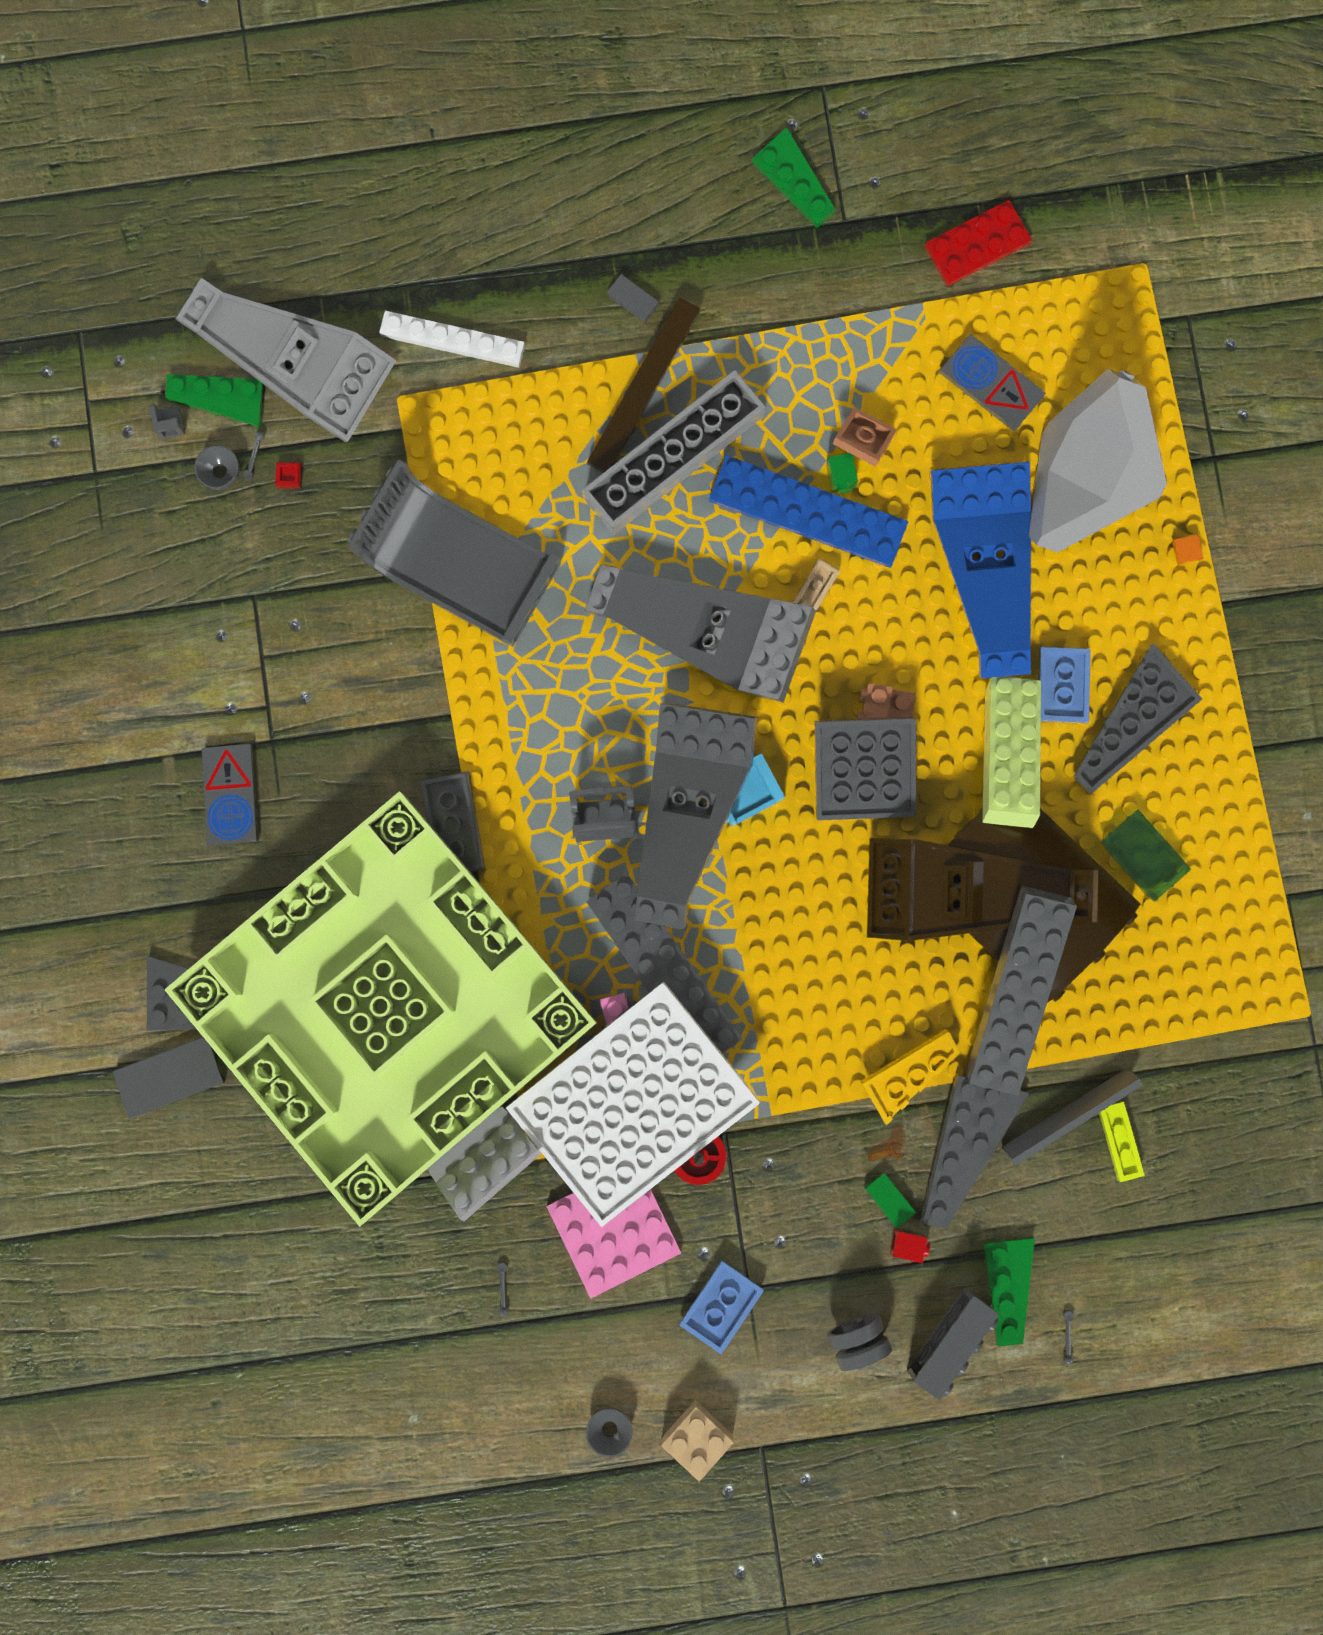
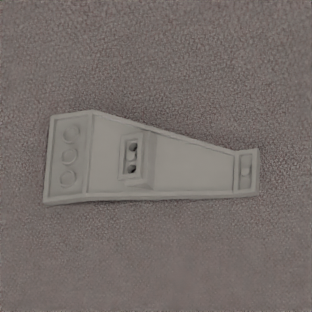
(328, 378)
(483, 1162)

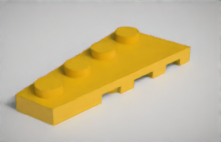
(901, 1079)

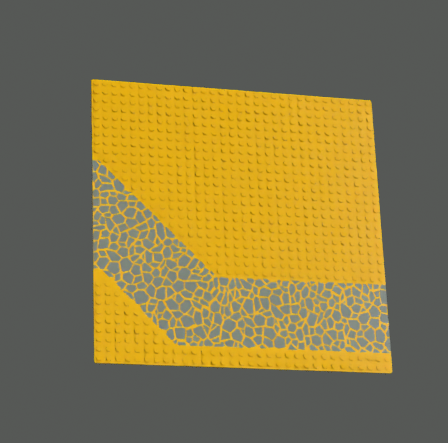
(786, 894)

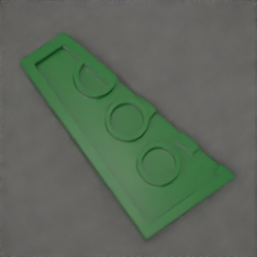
(793, 177)
(224, 396)
(1009, 1284)

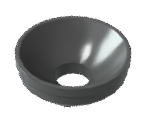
(210, 459)
(609, 1445)

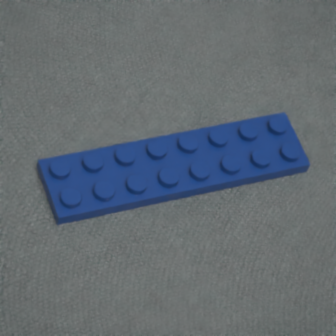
(808, 511)

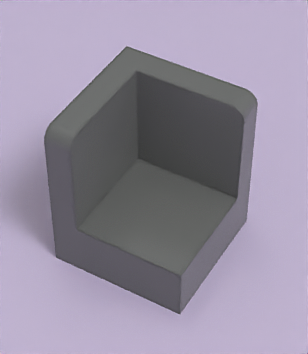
(167, 422)

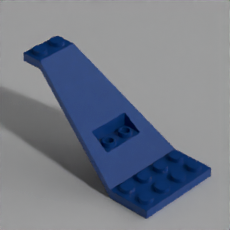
(981, 513)

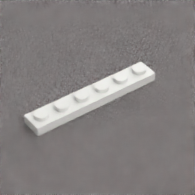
(452, 339)

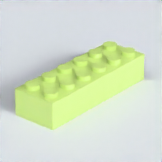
(1012, 752)

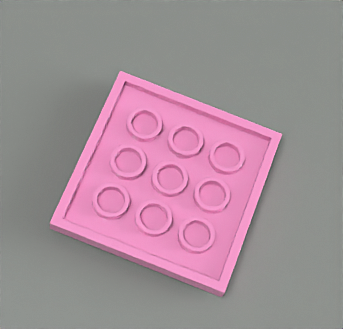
(619, 1249)

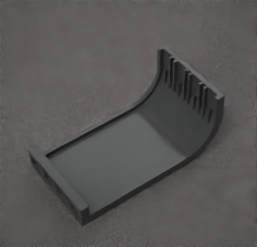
(452, 556)

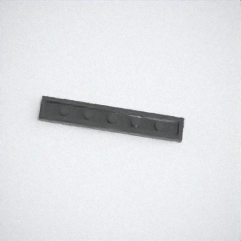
(1071, 1116)

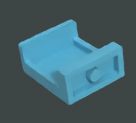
(757, 793)

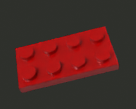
(978, 243)

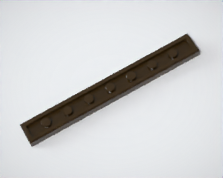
(644, 386)

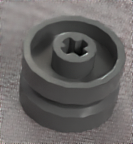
(859, 1342)

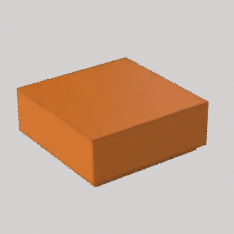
(1187, 549)

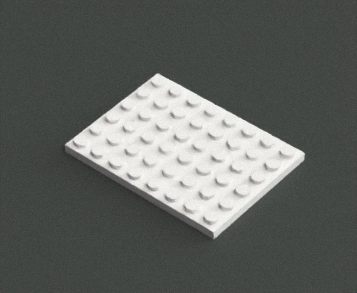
(633, 1104)

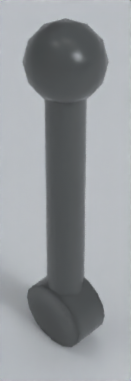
(248, 474)
(502, 1267)
(1068, 1316)

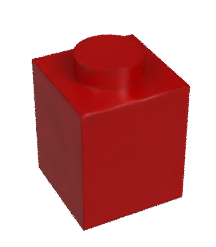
(909, 1245)

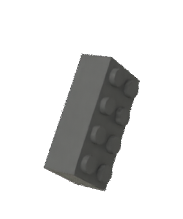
(952, 1344)

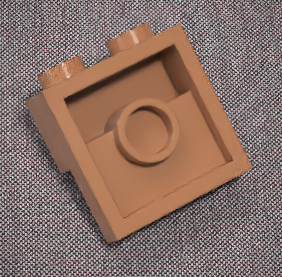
(864, 436)
(885, 702)

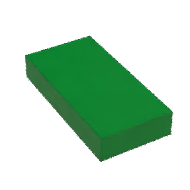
(890, 1200)

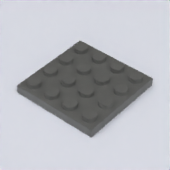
(865, 768)

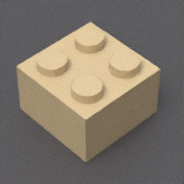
(697, 1440)

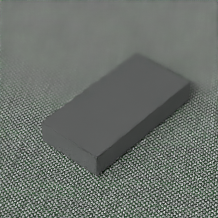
(632, 298)

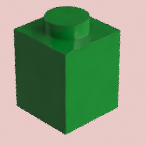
(842, 473)

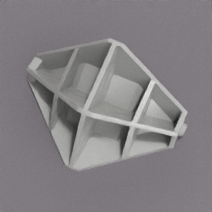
(1096, 462)

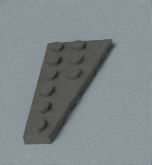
(1146, 709)
(161, 1009)
(969, 1136)

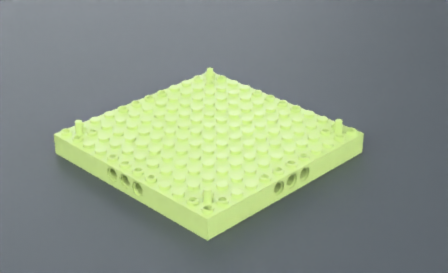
(380, 1007)

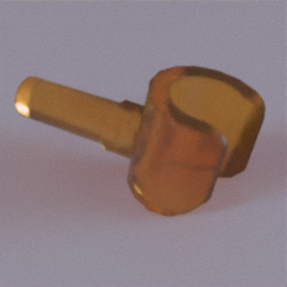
(886, 1153)

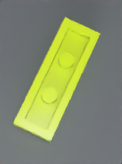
(1121, 1142)

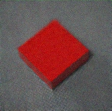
(288, 475)

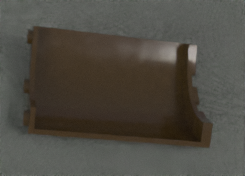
(1053, 846)

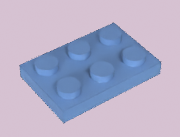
(1064, 684)
(721, 1307)

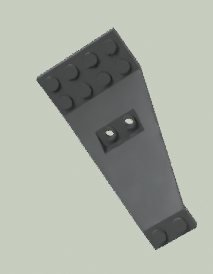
(752, 643)
(698, 757)

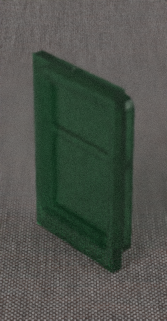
(1145, 855)

